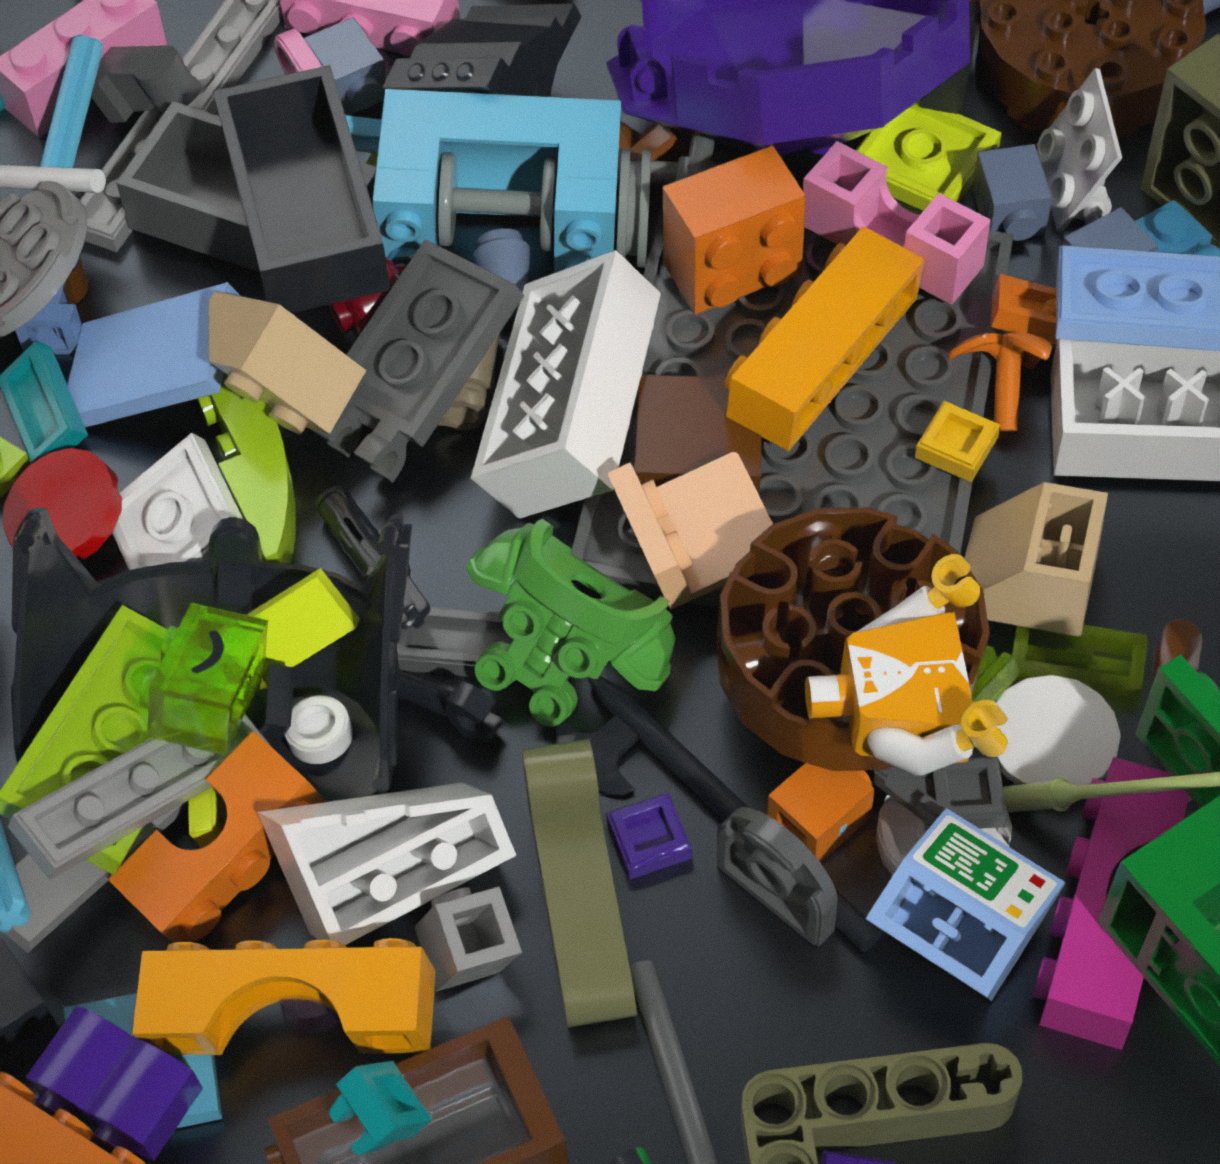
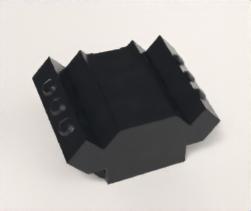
(491, 52)

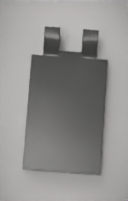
(420, 354)

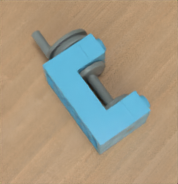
(513, 160)

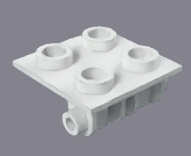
(1080, 154)

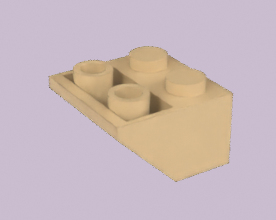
(1039, 556)

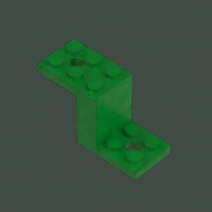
(1168, 892)

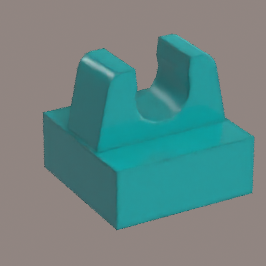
(382, 1104)

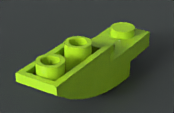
(255, 468)

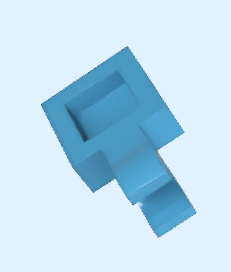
(1177, 231)

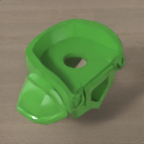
(562, 629)

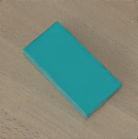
(41, 403)

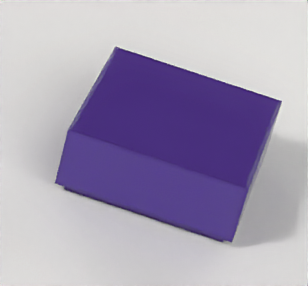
(649, 835)

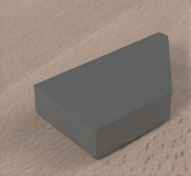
(965, 788)

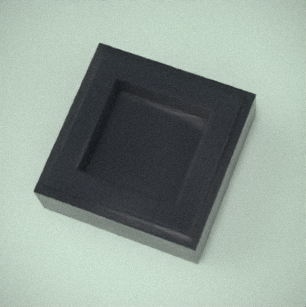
(273, 703)

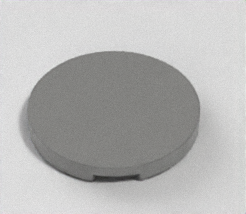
(37, 250)

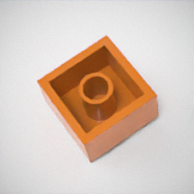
(733, 229)

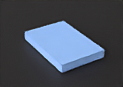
(1138, 298)
(145, 358)

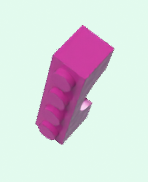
(1092, 982)

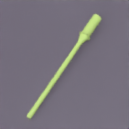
(1060, 793)

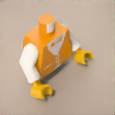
(910, 682)

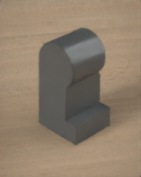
(142, 81)

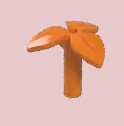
(1010, 353)

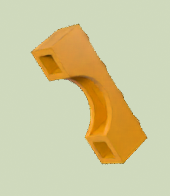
(199, 996)

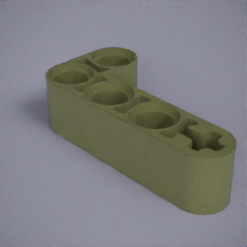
(578, 883)
(883, 1112)

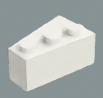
(383, 853)

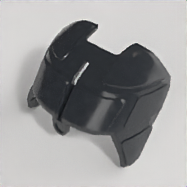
(65, 612)

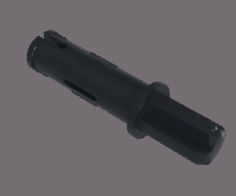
(348, 525)

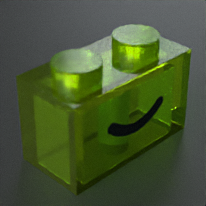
(205, 678)

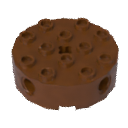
(1046, 49)
(798, 602)

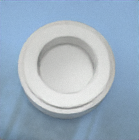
(319, 730)

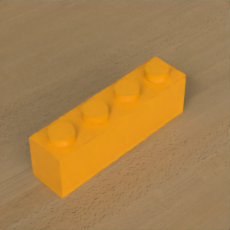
(823, 337)

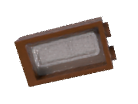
(480, 1105)

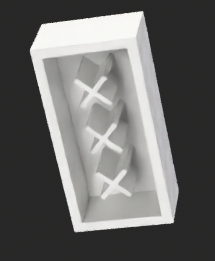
(567, 386)
(1135, 411)

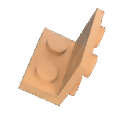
(693, 524)

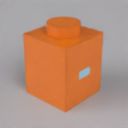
(822, 806)

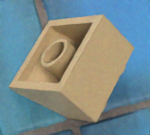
(280, 362)

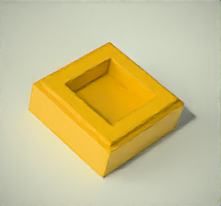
(957, 441)

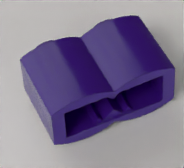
(114, 1084)

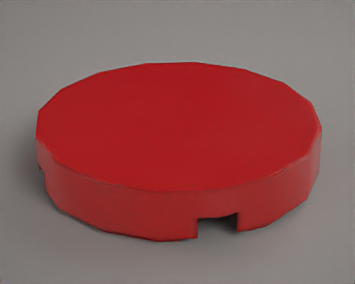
(78, 495)

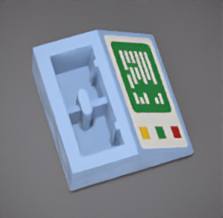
(966, 902)

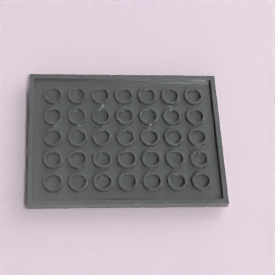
(859, 444)

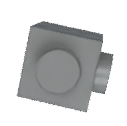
(467, 936)

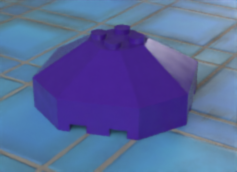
(786, 67)

